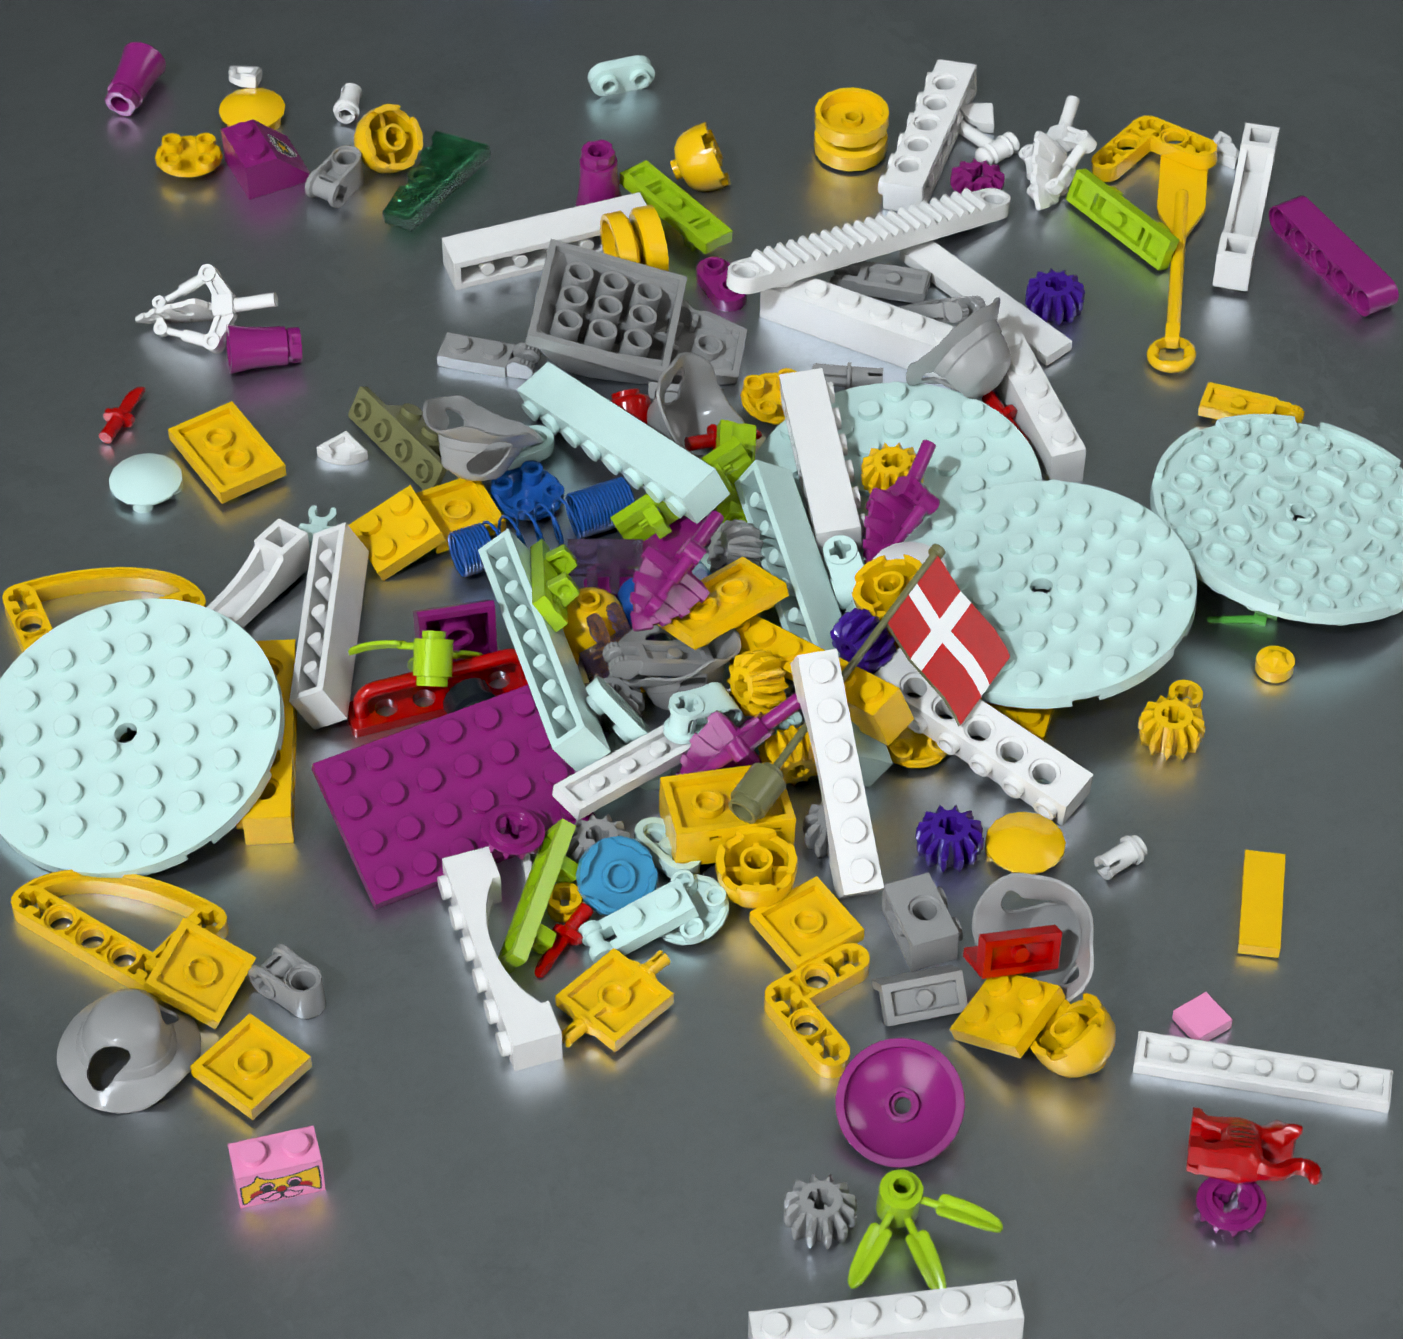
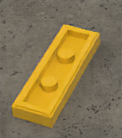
(1261, 903)

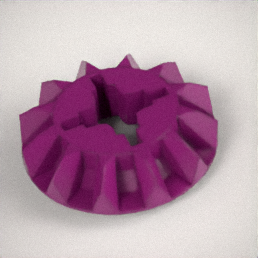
(989, 176)
(520, 822)
(1216, 1192)

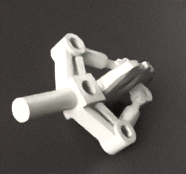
(1046, 159)
(222, 310)

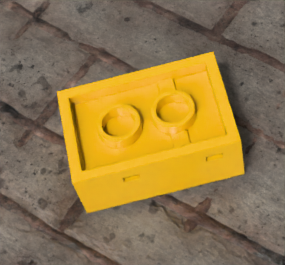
(700, 818)

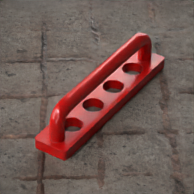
(402, 692)

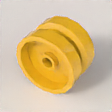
(851, 129)
(636, 238)

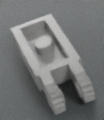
(883, 281)
(947, 309)
(488, 356)
(654, 658)

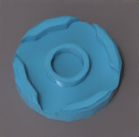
(615, 874)

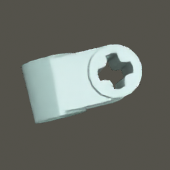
(841, 567)
(694, 710)

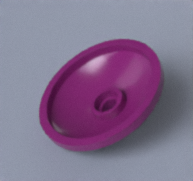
(881, 1078)

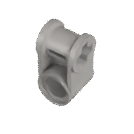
(337, 176)
(290, 983)

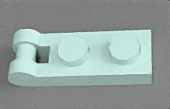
(639, 921)

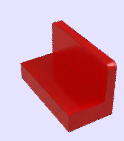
(1015, 951)

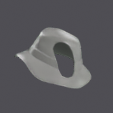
(969, 358)
(697, 403)
(480, 447)
(661, 689)
(1066, 911)
(134, 1022)

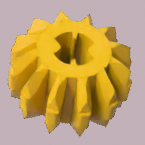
(885, 466)
(757, 682)
(1171, 727)
(799, 764)

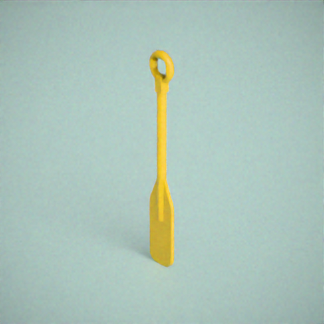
(1180, 208)

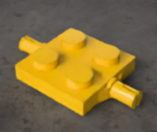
(614, 999)

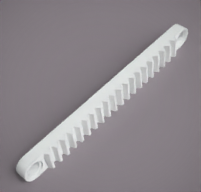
(866, 239)

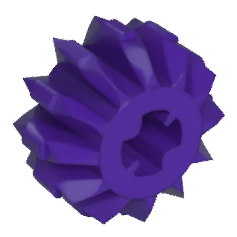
(1055, 296)
(853, 631)
(949, 838)

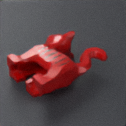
(1246, 1151)

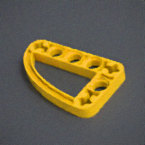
(87, 581)
(49, 887)

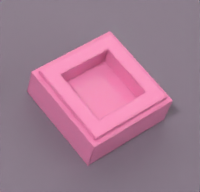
(1202, 1018)

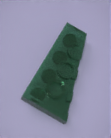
(438, 175)

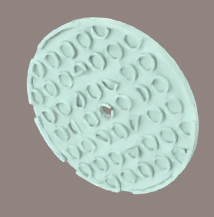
(972, 440)
(1234, 507)
(1114, 577)
(201, 749)

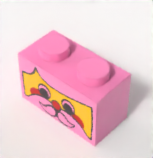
(276, 1167)

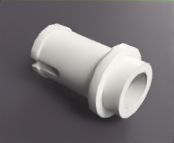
(347, 107)
(1128, 852)

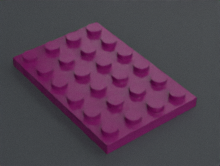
(429, 786)

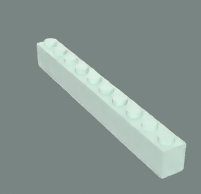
(792, 555)

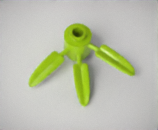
(431, 656)
(898, 1207)

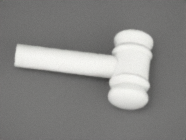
(990, 149)

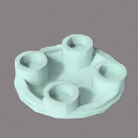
(146, 481)
(711, 904)

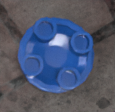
(524, 489)

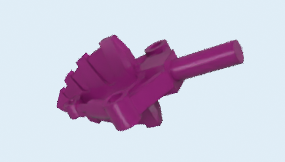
(892, 510)
(666, 583)
(726, 746)

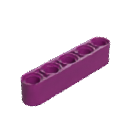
(1333, 256)

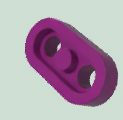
(712, 278)

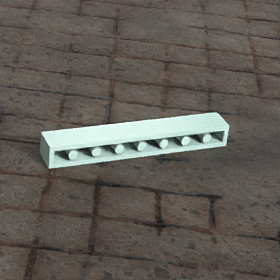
(623, 443)
(543, 656)

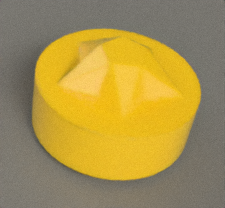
(1274, 664)

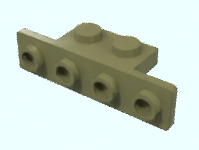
(401, 435)

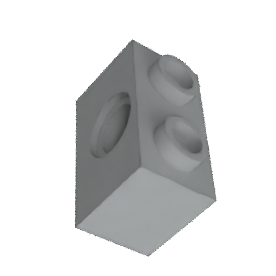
(921, 921)

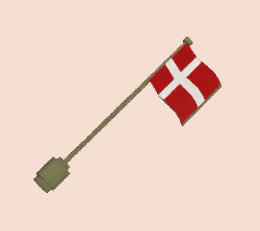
(939, 637)

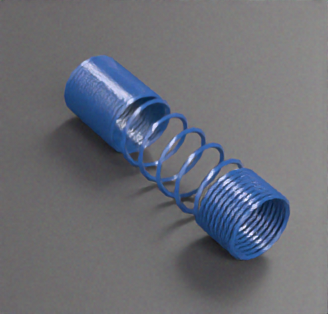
(586, 509)

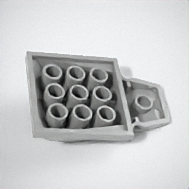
(605, 315)

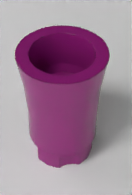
(136, 74)
(598, 173)
(262, 347)

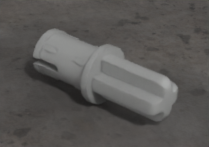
(849, 375)

